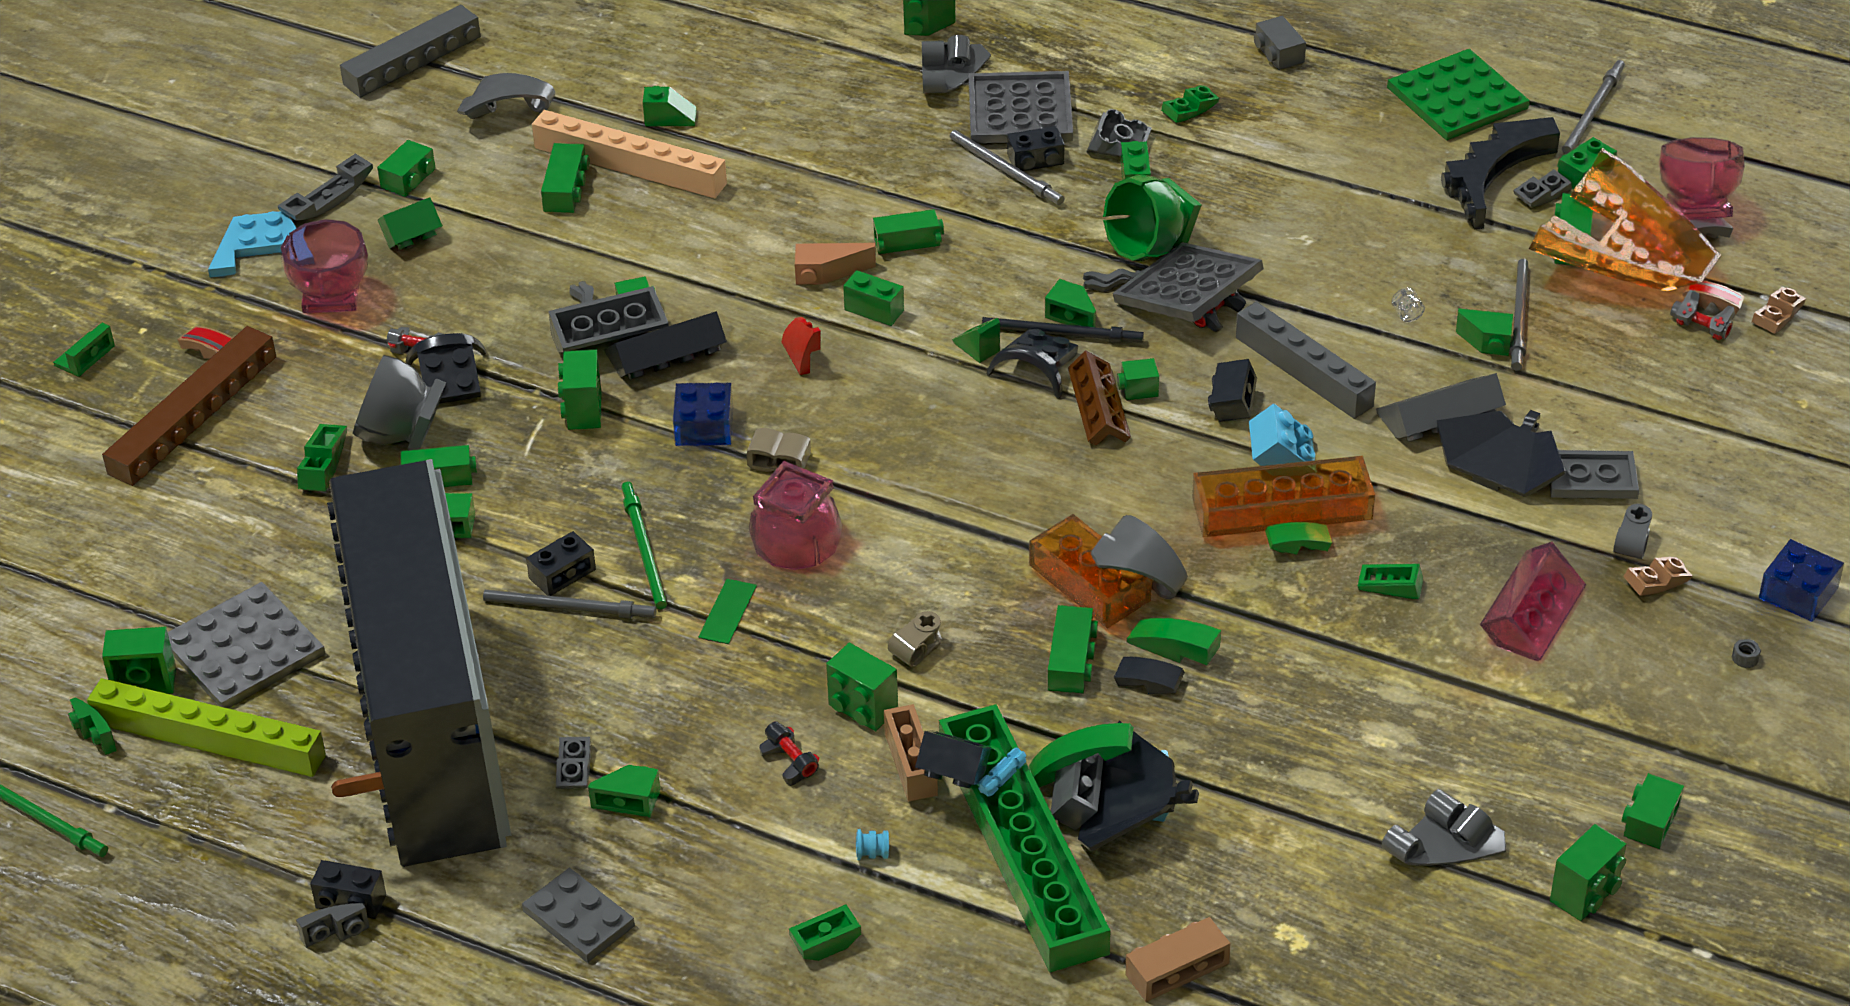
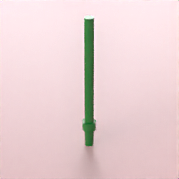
(633, 507)
(78, 836)

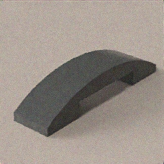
(330, 194)

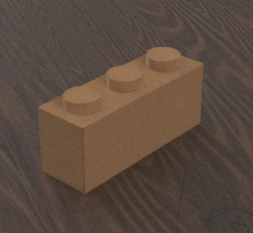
(904, 740)
(1177, 959)

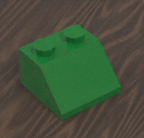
(928, 16)

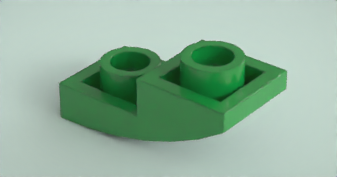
(1194, 102)
(1293, 535)
(91, 725)

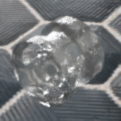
(1408, 305)

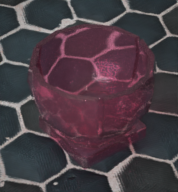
(1701, 175)
(325, 264)
(793, 513)

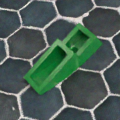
(321, 457)
(1176, 639)

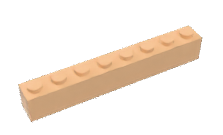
(633, 154)

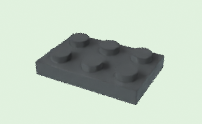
(1596, 475)
(578, 914)

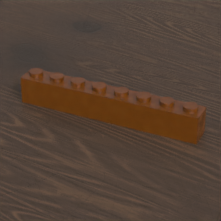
(189, 406)

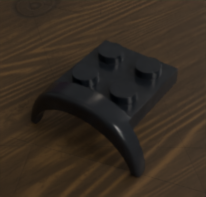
(1041, 350)
(449, 360)

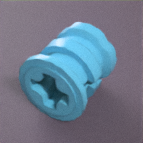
(872, 844)

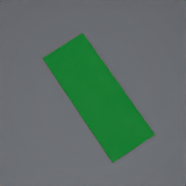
(727, 611)

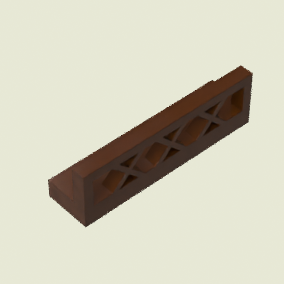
(1098, 399)

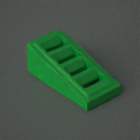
(1407, 582)

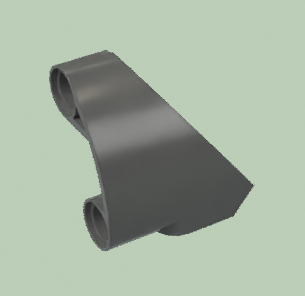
(949, 63)
(505, 86)
(1143, 551)
(1446, 834)

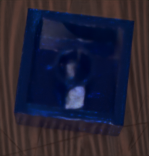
(703, 414)
(1801, 580)

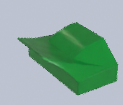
(826, 934)

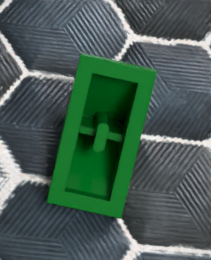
(980, 341)

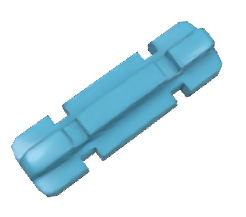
(1002, 772)

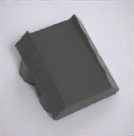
(1112, 130)

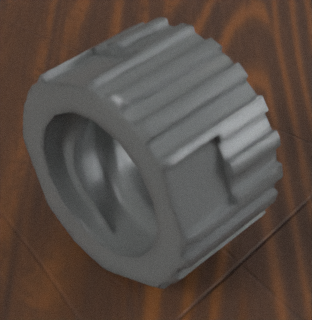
(1745, 660)

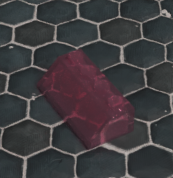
(1533, 602)

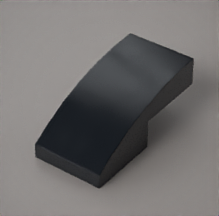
(1156, 675)

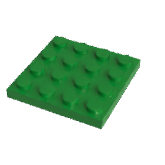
(1458, 94)

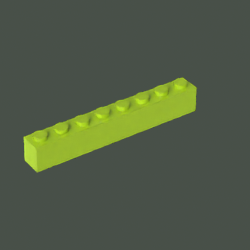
(209, 727)

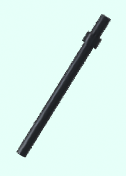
(1115, 334)

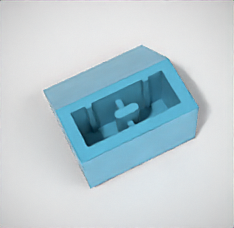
(1280, 438)

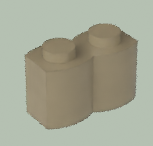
(772, 447)

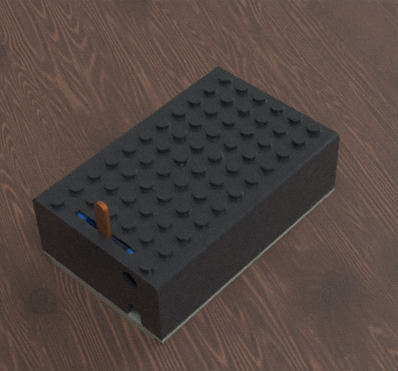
(416, 666)

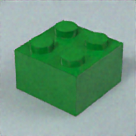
(580, 389)
(140, 658)
(861, 686)
(1588, 872)

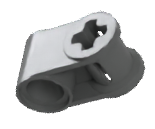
(1634, 532)

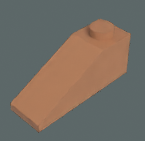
(831, 261)

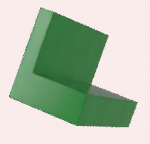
(86, 350)

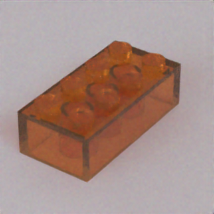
(1066, 561)

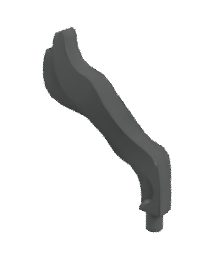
(1106, 282)
(582, 292)

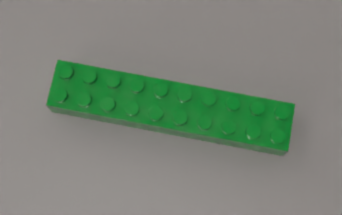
(1032, 851)

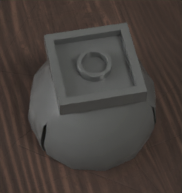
(397, 405)

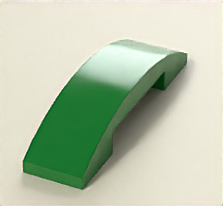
(1103, 739)

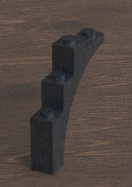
(1487, 159)

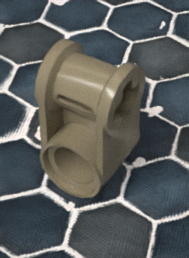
(916, 638)

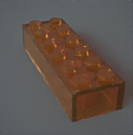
(1283, 493)

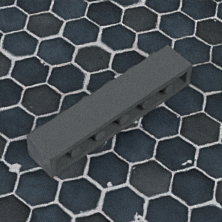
(410, 50)
(1305, 360)

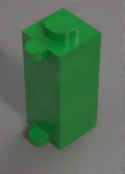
(907, 231)
(454, 463)

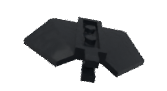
(1501, 452)
(1133, 792)

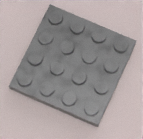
(1018, 103)
(1188, 281)
(243, 645)

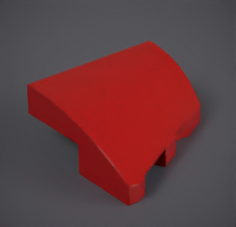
(799, 341)

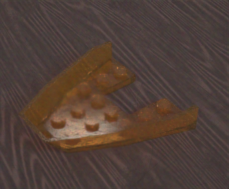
(1649, 236)

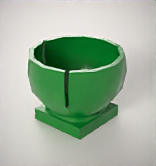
(1157, 219)

